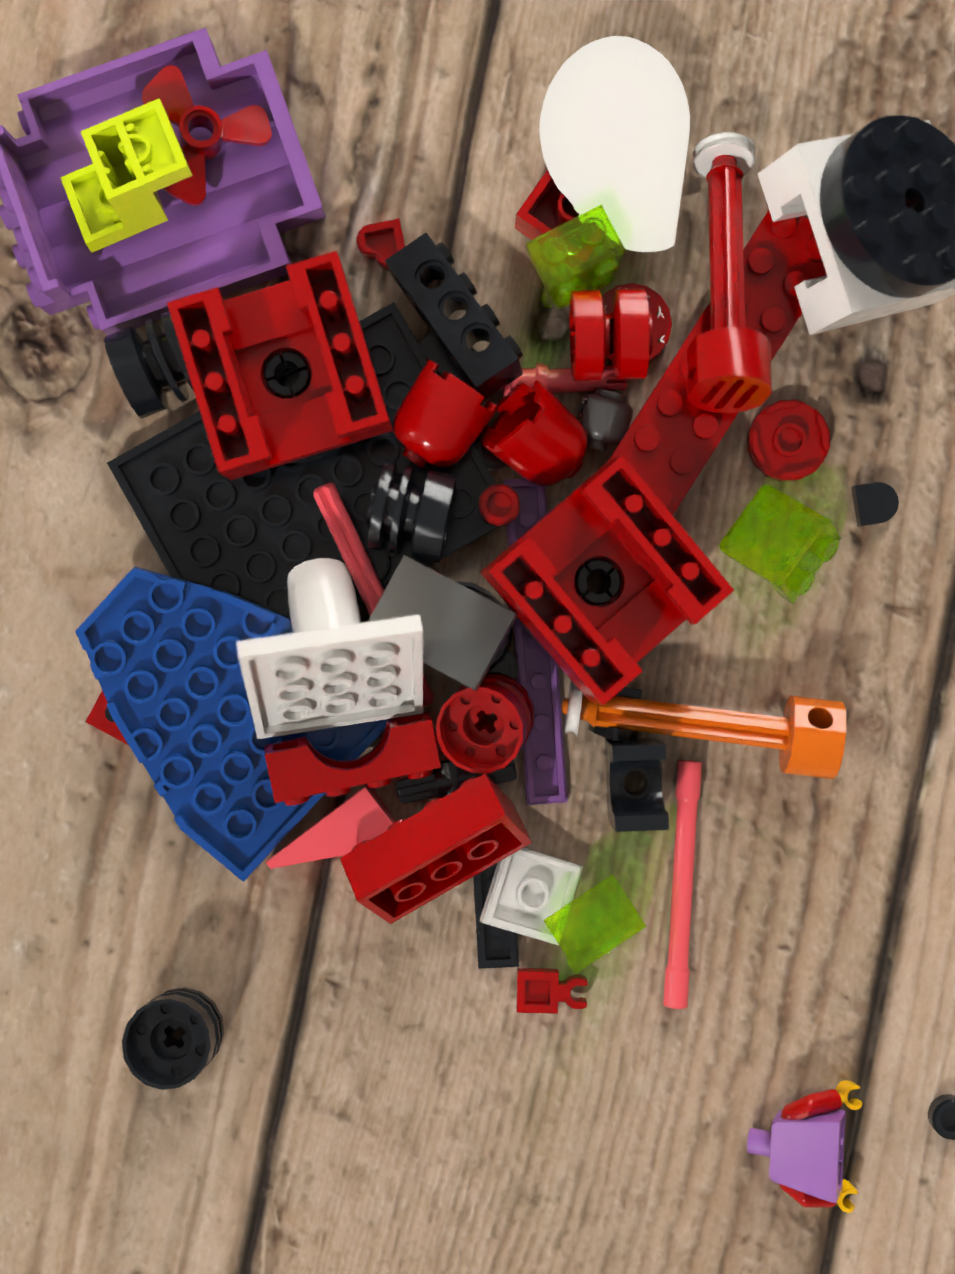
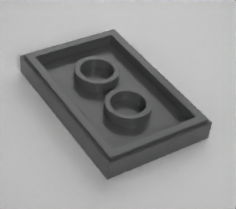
(458, 624)

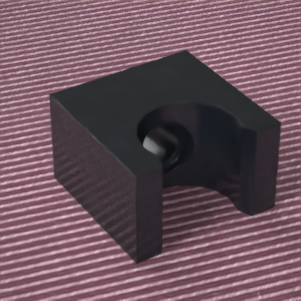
(638, 809)

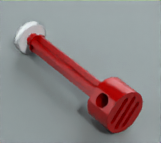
(730, 362)

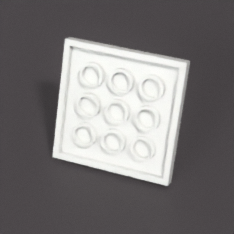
(331, 664)

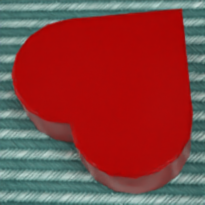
(381, 241)

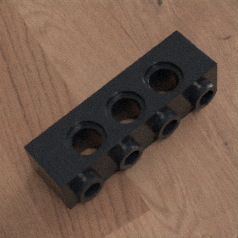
(483, 370)

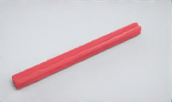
(354, 554)

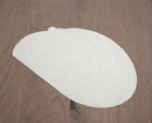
(619, 138)

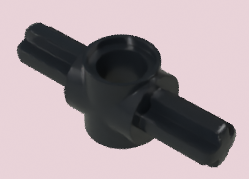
(445, 781)

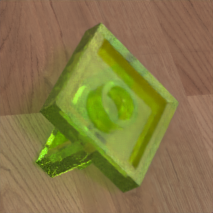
(594, 923)

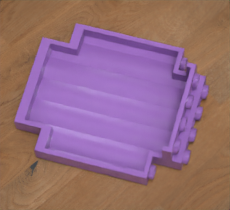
(223, 243)

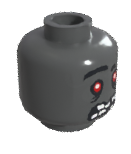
(604, 418)

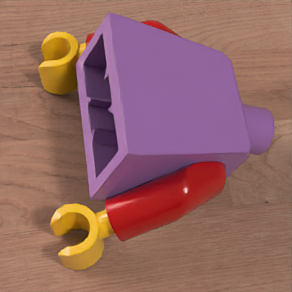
(809, 1148)

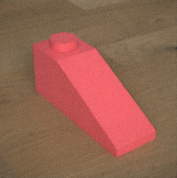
(334, 835)

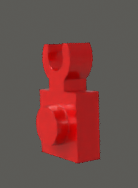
(541, 991)

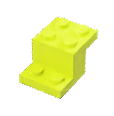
(131, 162)

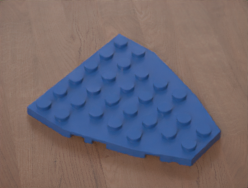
(184, 709)

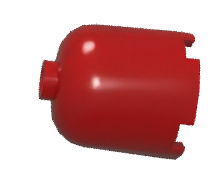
(440, 418)
(536, 436)

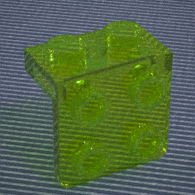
(576, 256)
(781, 541)

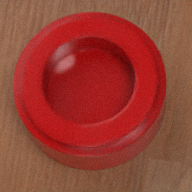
(499, 505)

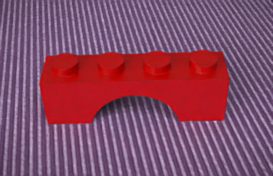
(302, 771)

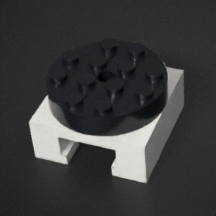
(878, 217)

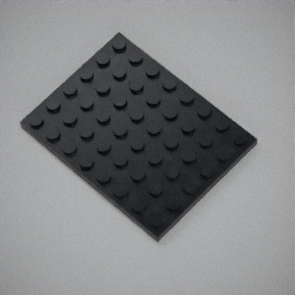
(262, 525)

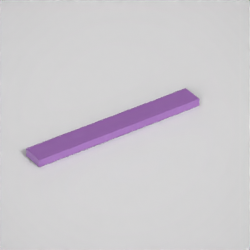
(539, 676)

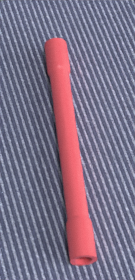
(677, 971)

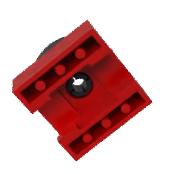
(244, 345)
(648, 572)

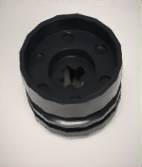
(148, 366)
(411, 511)
(154, 1052)

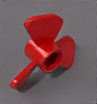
(246, 127)

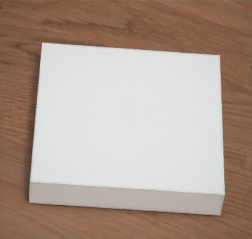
(527, 891)

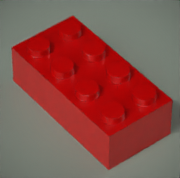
(435, 849)

